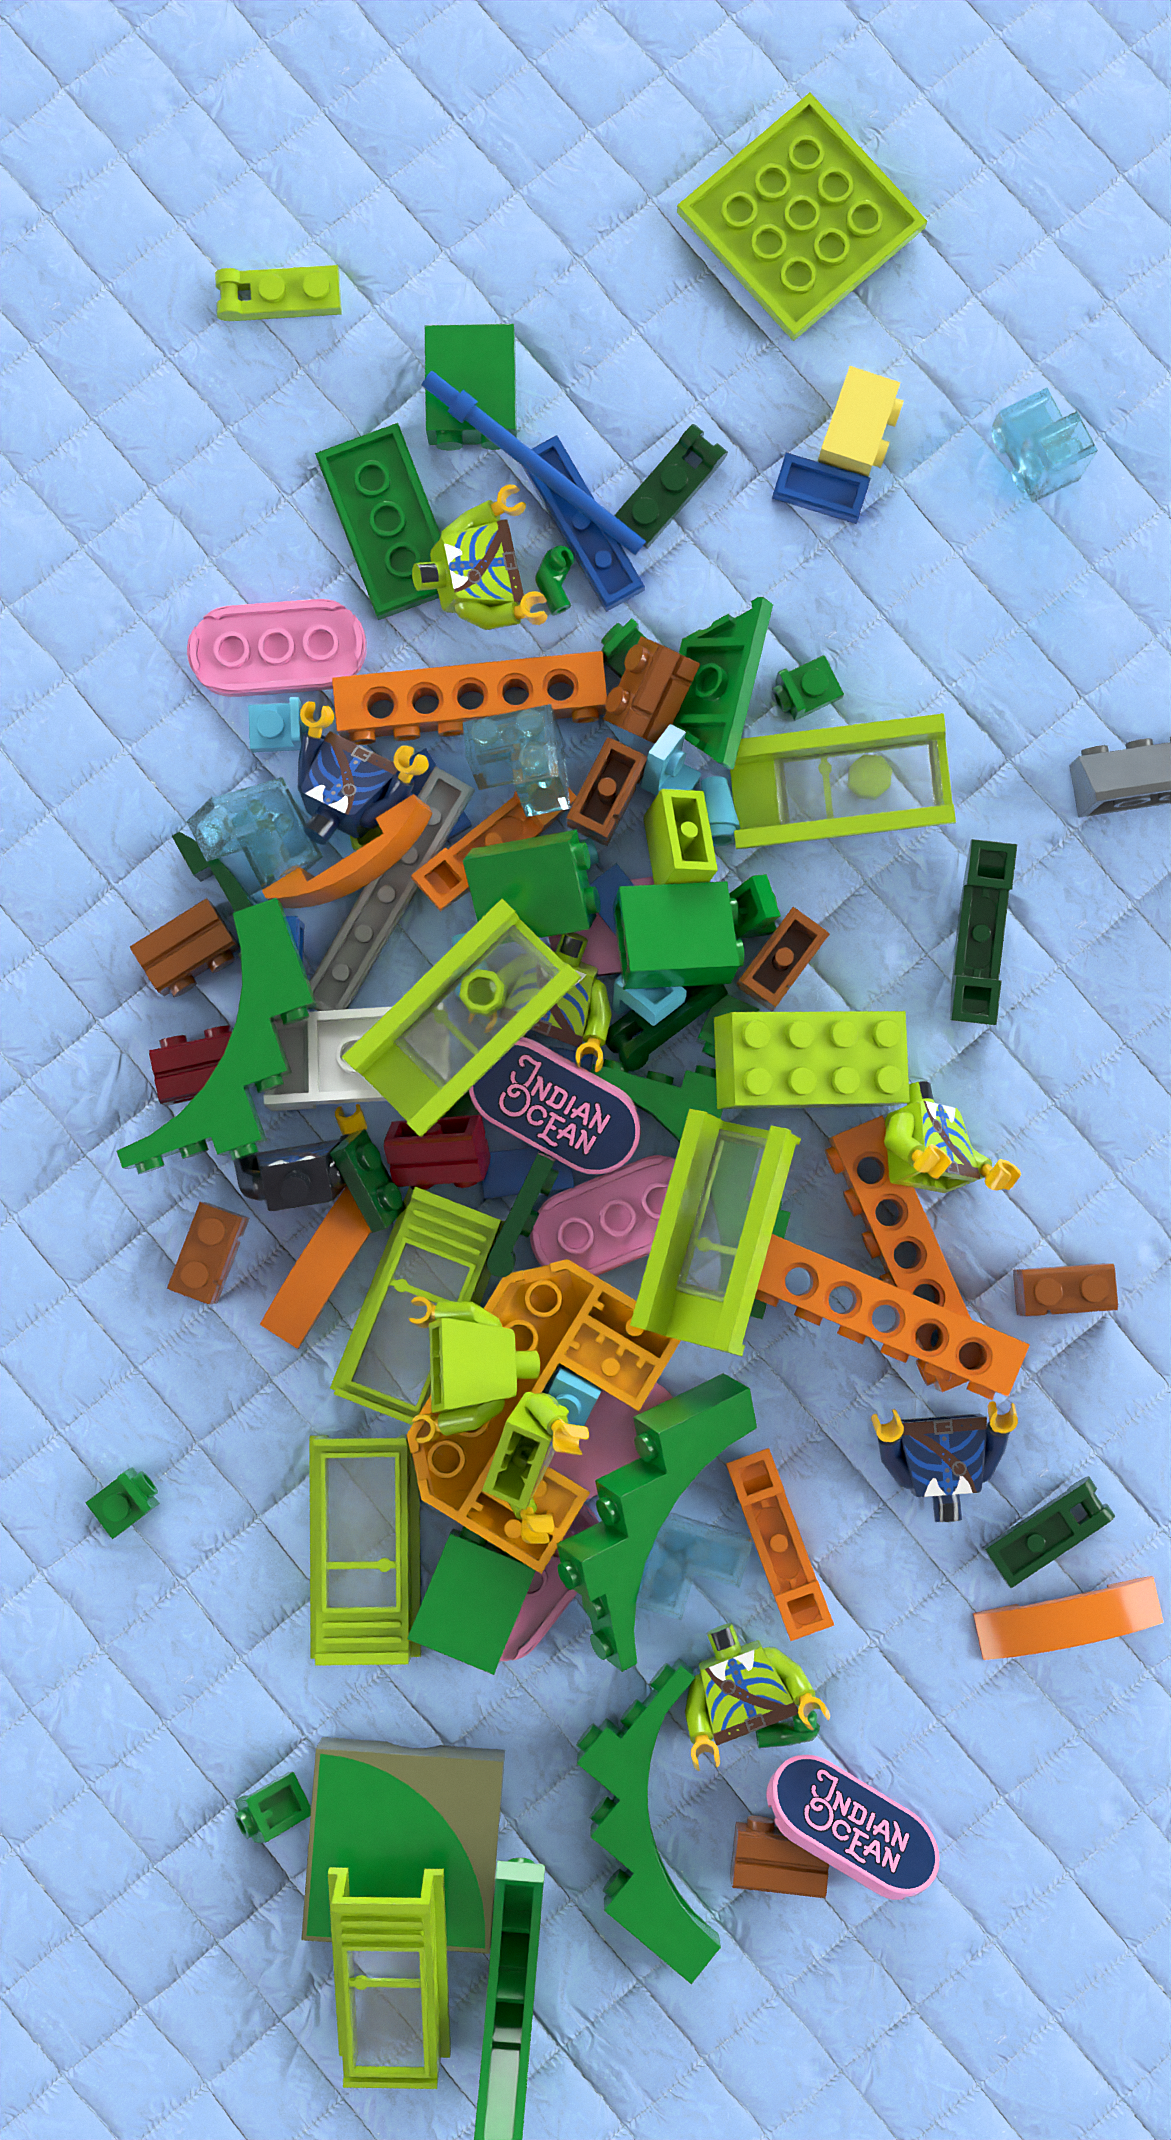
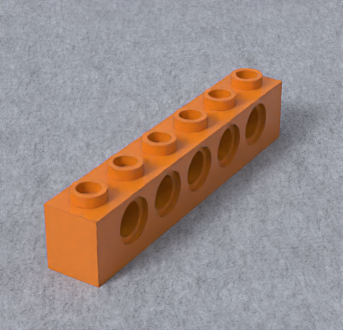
(358, 693)
(911, 1226)
(999, 1352)

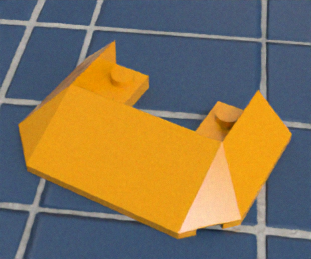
(571, 1323)

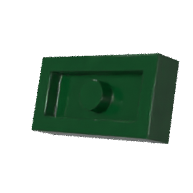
(368, 1180)

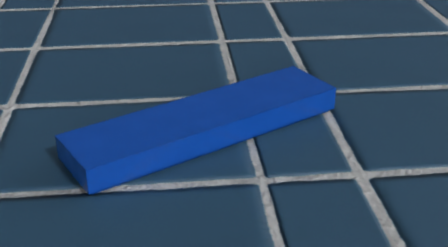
(595, 551)

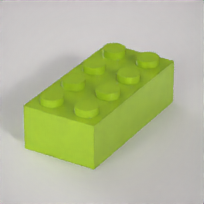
(811, 1059)

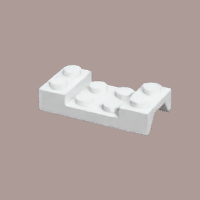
(316, 1060)

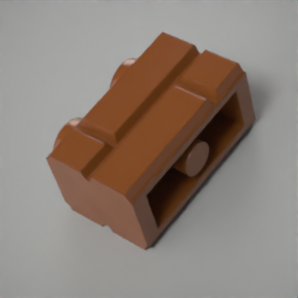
(650, 689)
(607, 791)
(186, 949)
(782, 959)
(208, 1253)
(1065, 1289)
(772, 1863)

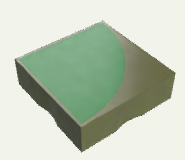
(402, 1812)

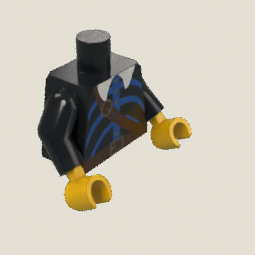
(298, 1173)

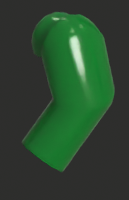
(551, 576)
(788, 1732)

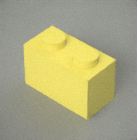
(859, 422)

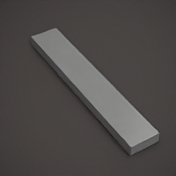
(386, 899)

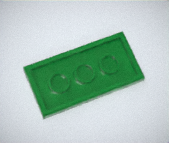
(382, 515)

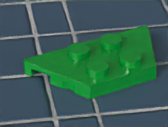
(724, 682)

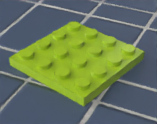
(801, 216)

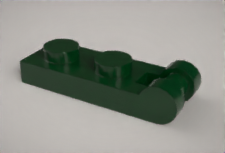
(670, 485)
(636, 1051)
(521, 1216)
(1048, 1533)

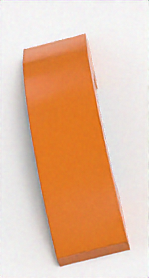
(400, 831)
(444, 875)
(317, 1271)
(779, 1544)
(1068, 1620)

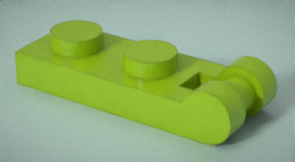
(279, 293)

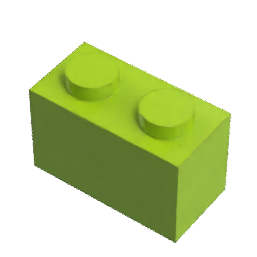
(680, 838)

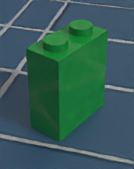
(482, 364)
(538, 879)
(677, 935)
(472, 1601)

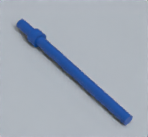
(463, 408)

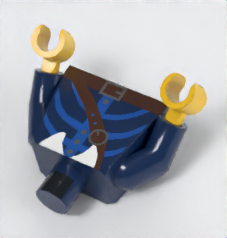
(347, 783)
(944, 1454)

